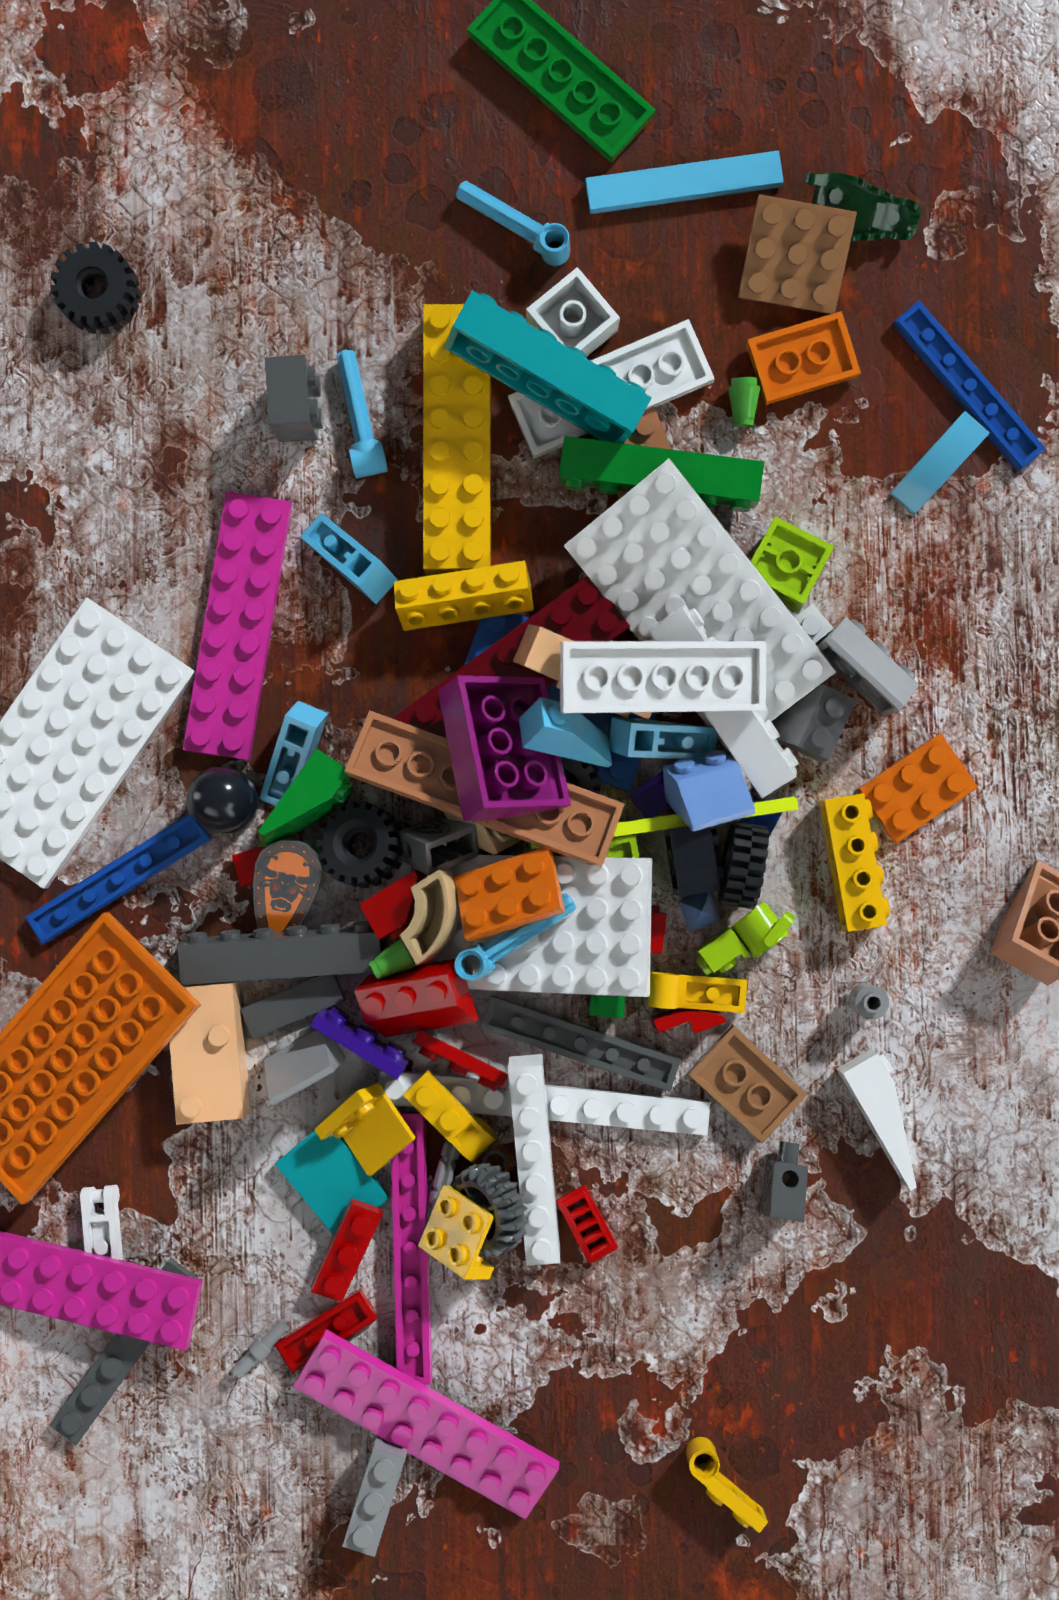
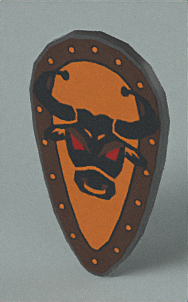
(285, 883)

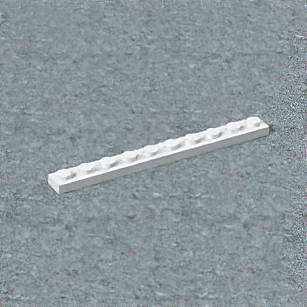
(572, 1104)

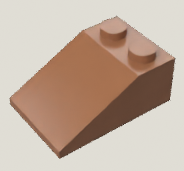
(1031, 926)

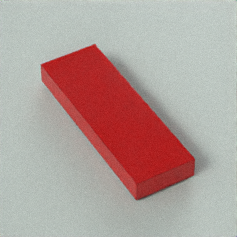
(341, 1319)

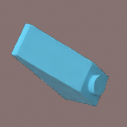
(349, 558)
(563, 734)
(660, 739)
(294, 747)

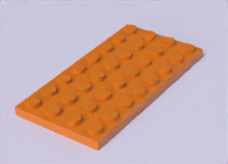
(80, 1049)

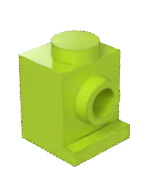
(720, 952)

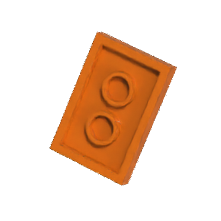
(803, 358)
(917, 788)
(508, 894)

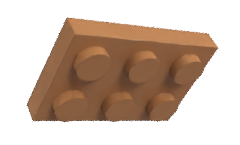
(747, 1083)

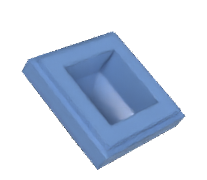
(699, 911)

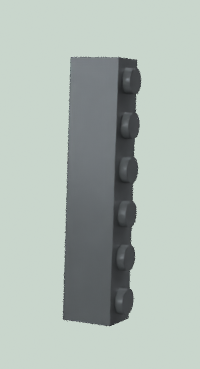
(277, 954)

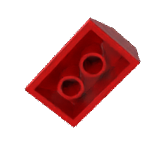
(416, 1000)

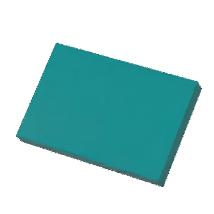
(328, 1177)

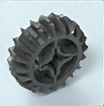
(499, 1196)

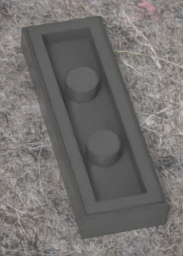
(292, 1004)

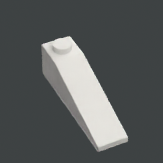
(877, 1099)

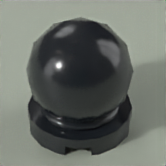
(222, 800)

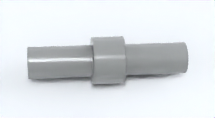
(260, 1349)

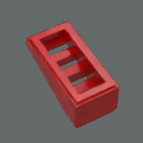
(600, 1250)

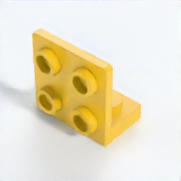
(369, 1128)
(457, 1234)

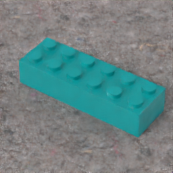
(546, 370)

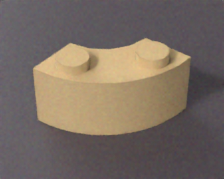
(434, 917)

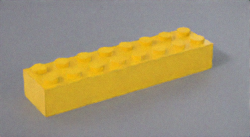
(454, 452)

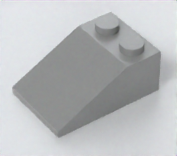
(300, 1063)

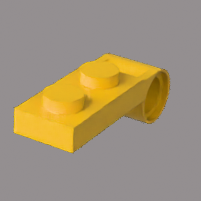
(697, 992)
(450, 1117)
(720, 1488)

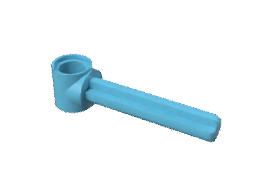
(519, 223)
(367, 453)
(506, 943)

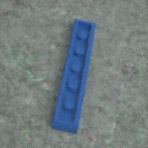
(968, 385)
(117, 879)

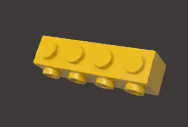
(463, 595)
(853, 862)

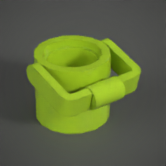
(762, 929)

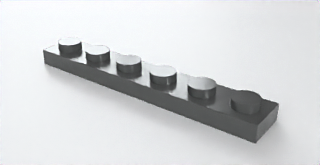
(581, 1043)
(103, 1378)

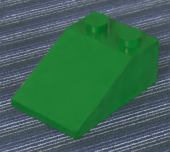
(308, 799)

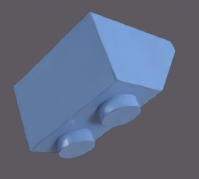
(707, 790)

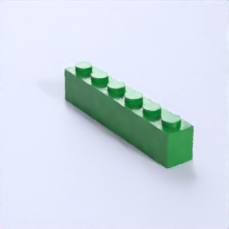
(622, 466)

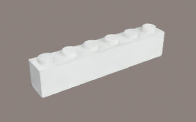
(743, 732)
(534, 1158)

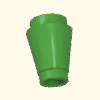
(743, 400)
(392, 961)

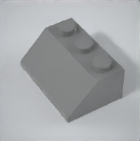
(868, 667)

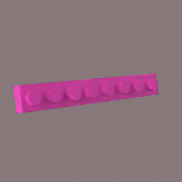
(410, 1261)

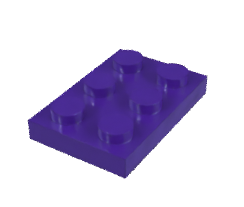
(361, 1041)

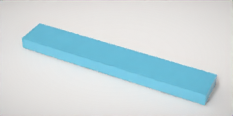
(684, 182)

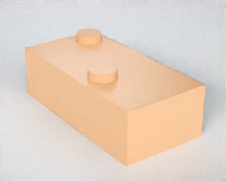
(541, 653)
(211, 1057)

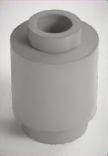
(858, 1001)

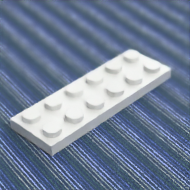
(662, 364)
(662, 676)

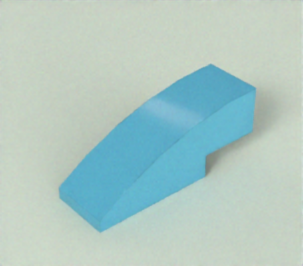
(939, 462)

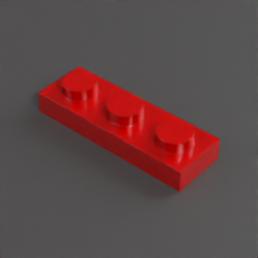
(461, 1062)
(346, 1250)

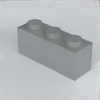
(375, 1497)

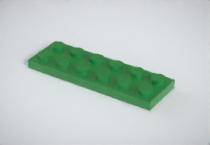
(562, 74)

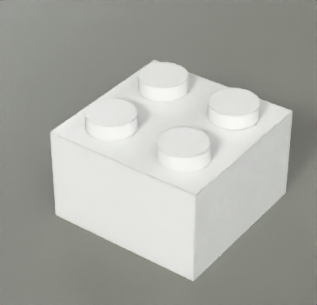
(574, 313)

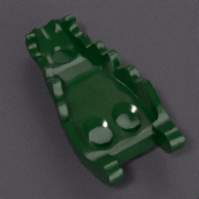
(877, 210)

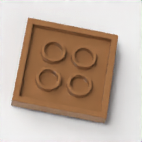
(796, 254)

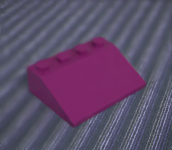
(486, 751)

